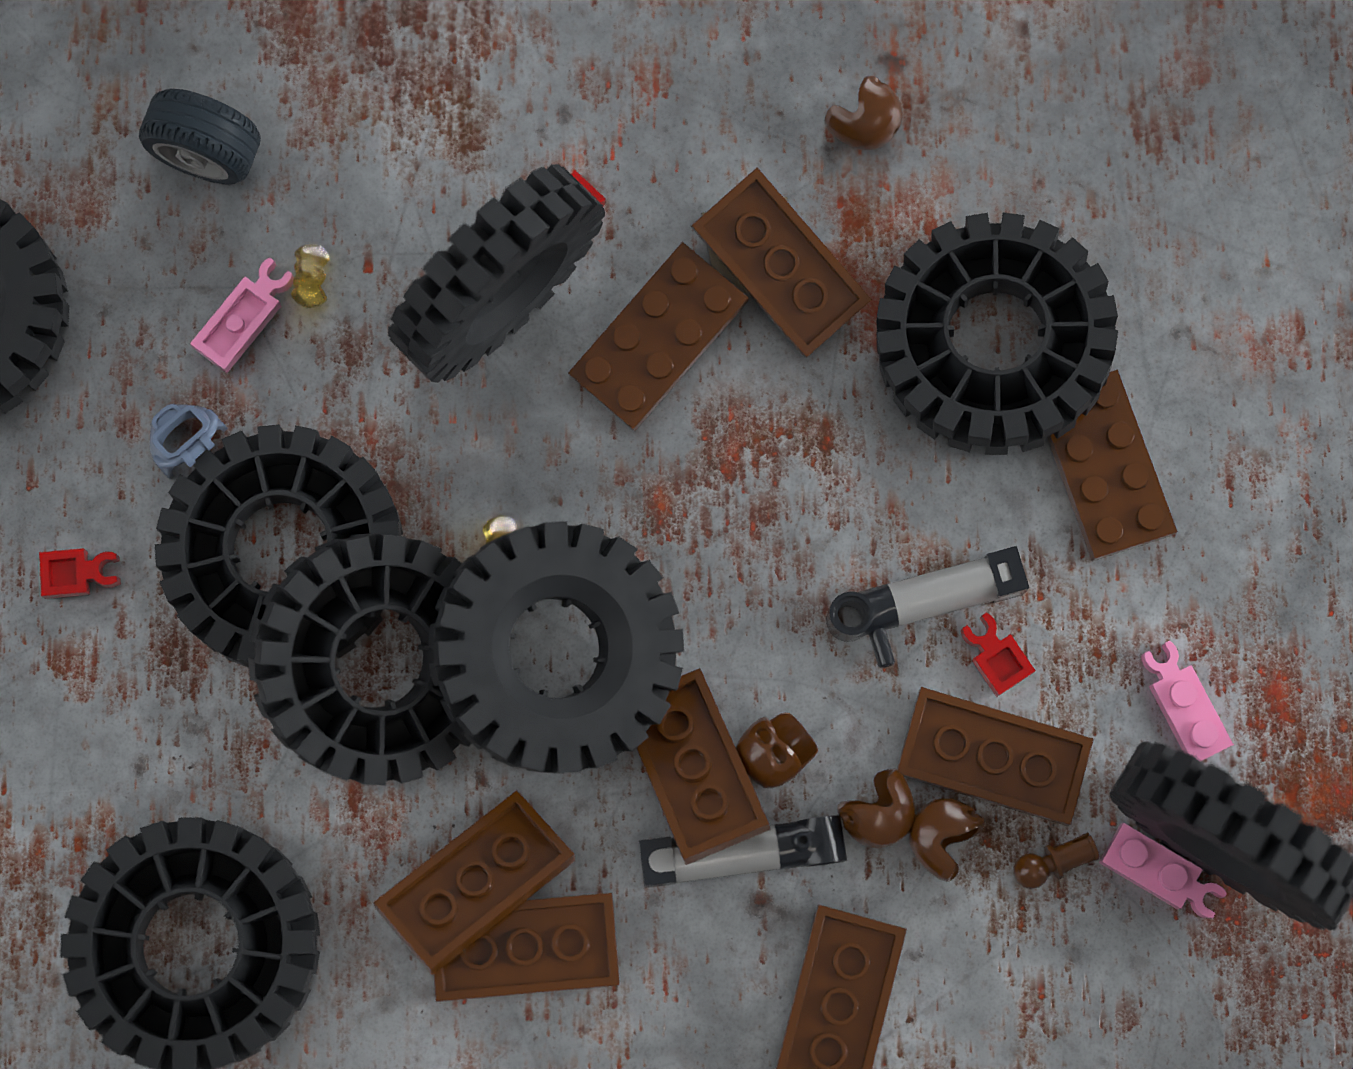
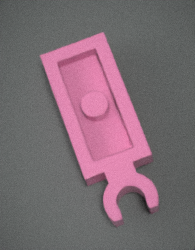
(241, 317)
(1186, 706)
(1158, 870)

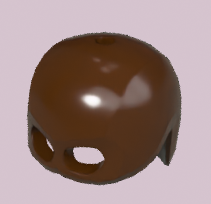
(873, 122)
(775, 750)
(885, 820)
(936, 827)

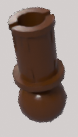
(1033, 870)

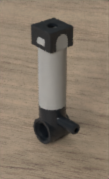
(928, 595)
(783, 847)

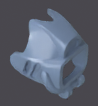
(167, 420)

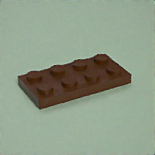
(781, 262)
(658, 336)
(1112, 477)
(995, 756)
(700, 774)
(474, 882)
(538, 950)
(841, 992)

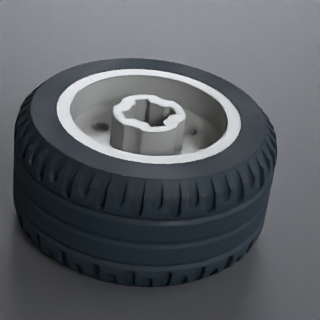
(199, 136)

